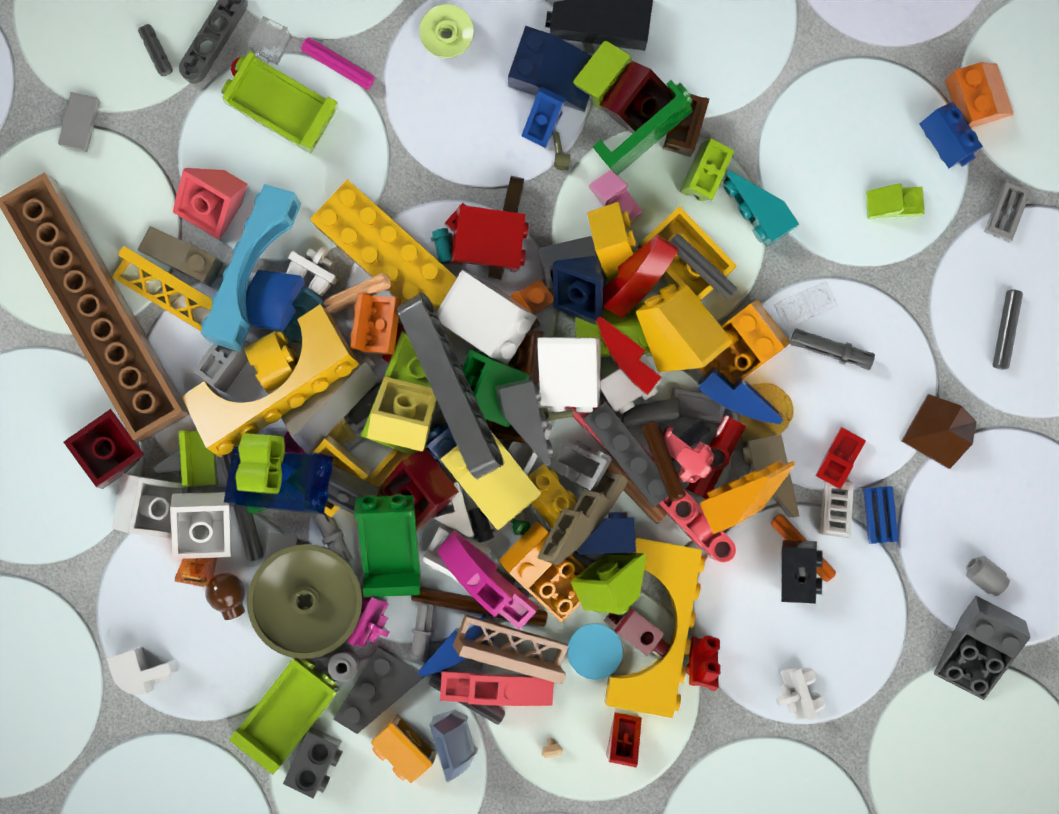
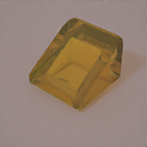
(342, 432)

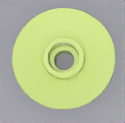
(443, 19)

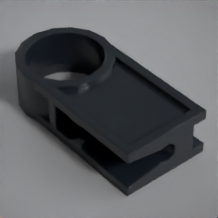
(694, 433)

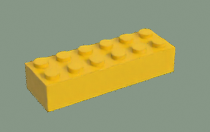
(381, 246)

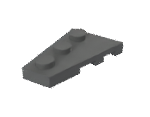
(377, 688)

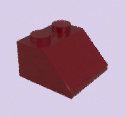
(636, 97)
(104, 449)
(425, 480)

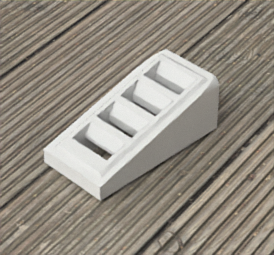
(846, 519)

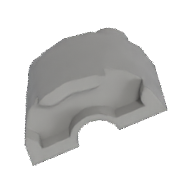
(579, 465)

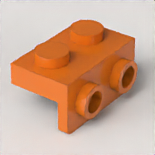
(375, 324)

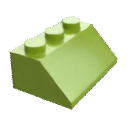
(627, 325)

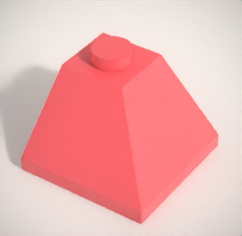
(209, 199)

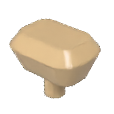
(551, 750)

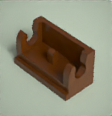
(684, 136)

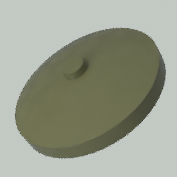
(304, 601)

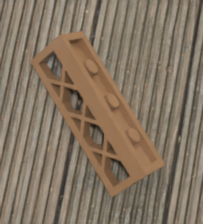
(508, 659)

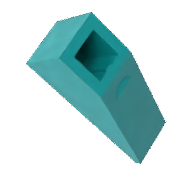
(764, 210)

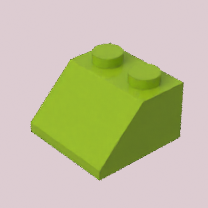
(611, 583)

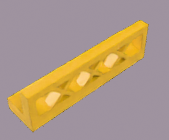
(166, 279)

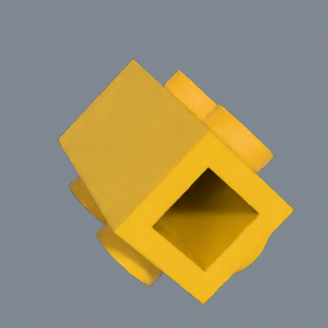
(553, 496)

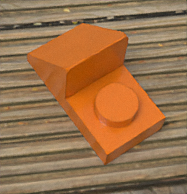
(534, 297)

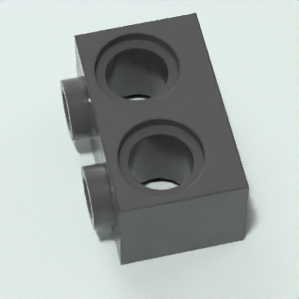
(308, 760)

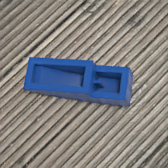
(738, 397)
(446, 654)

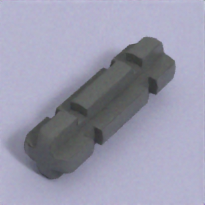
(155, 50)

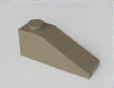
(180, 256)
(766, 451)

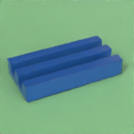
(891, 514)

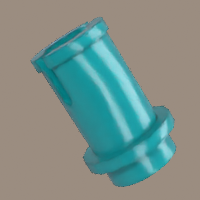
(443, 244)

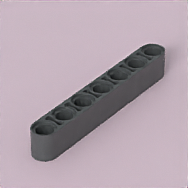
(450, 386)

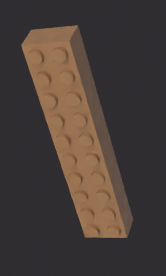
(93, 307)

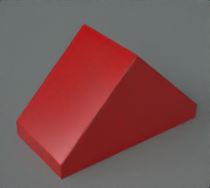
(624, 740)

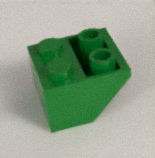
(483, 375)

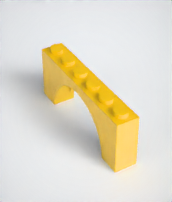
(322, 361)
(656, 686)

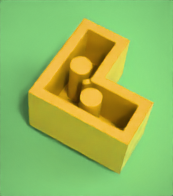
(611, 237)

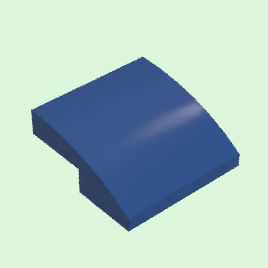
(271, 299)

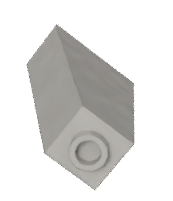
(325, 409)

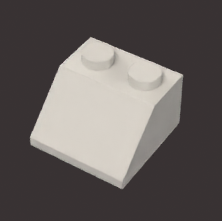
(145, 505)
(200, 525)

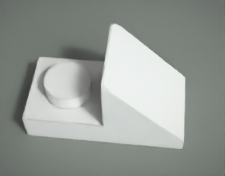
(460, 518)

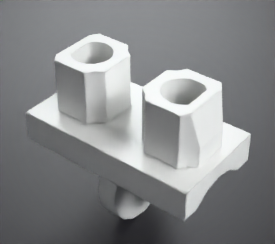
(322, 278)
(796, 693)

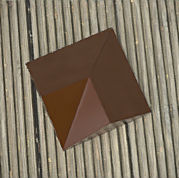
(941, 431)

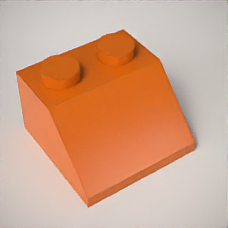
(979, 93)

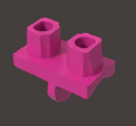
(371, 622)

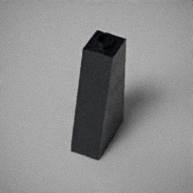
(595, 21)

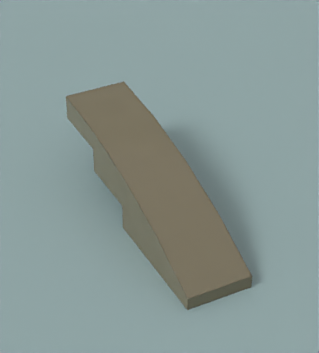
(578, 524)

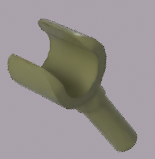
(561, 160)
(550, 416)

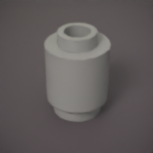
(987, 575)
(351, 661)

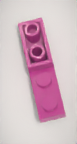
(483, 583)

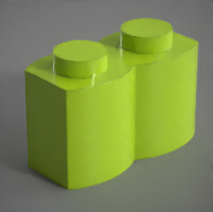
(260, 463)

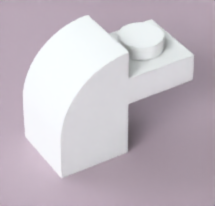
(132, 672)

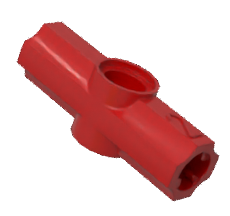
(725, 441)

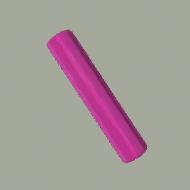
(337, 63)

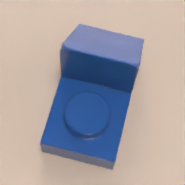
(543, 117)

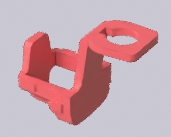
(694, 461)

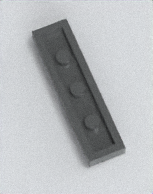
(627, 453)

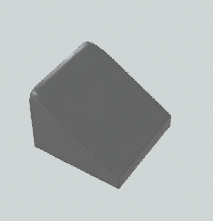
(170, 464)

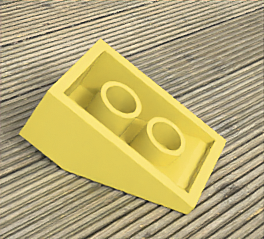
(499, 493)

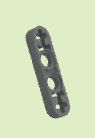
(207, 33)

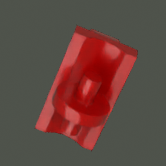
(703, 662)

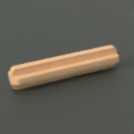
(349, 296)

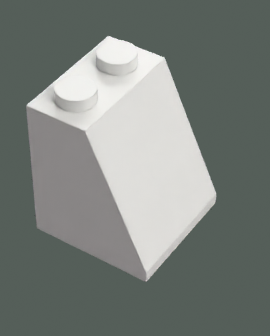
(485, 316)
(569, 372)

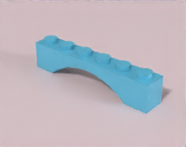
(271, 217)

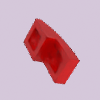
(840, 458)

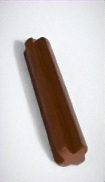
(663, 461)

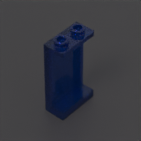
(302, 485)

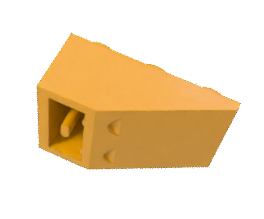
(754, 342)
(743, 497)
(543, 580)

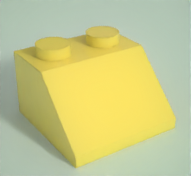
(402, 414)

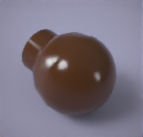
(225, 594)

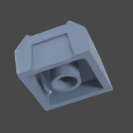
(453, 742)

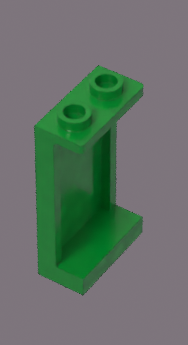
(648, 133)
(388, 545)

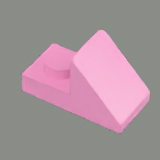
(612, 189)

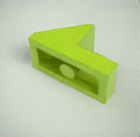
(895, 201)

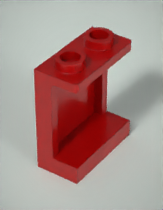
(489, 238)

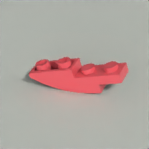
(496, 689)

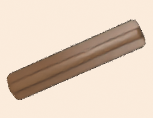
(656, 514)

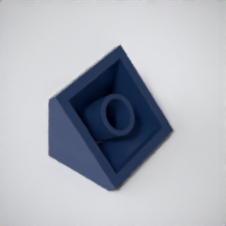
(578, 288)

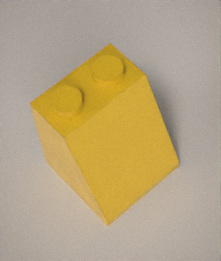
(680, 330)

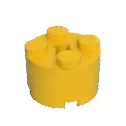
(272, 360)

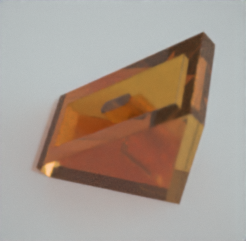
(196, 571)

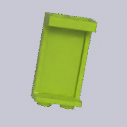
(278, 102)
(285, 714)

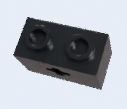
(796, 587)

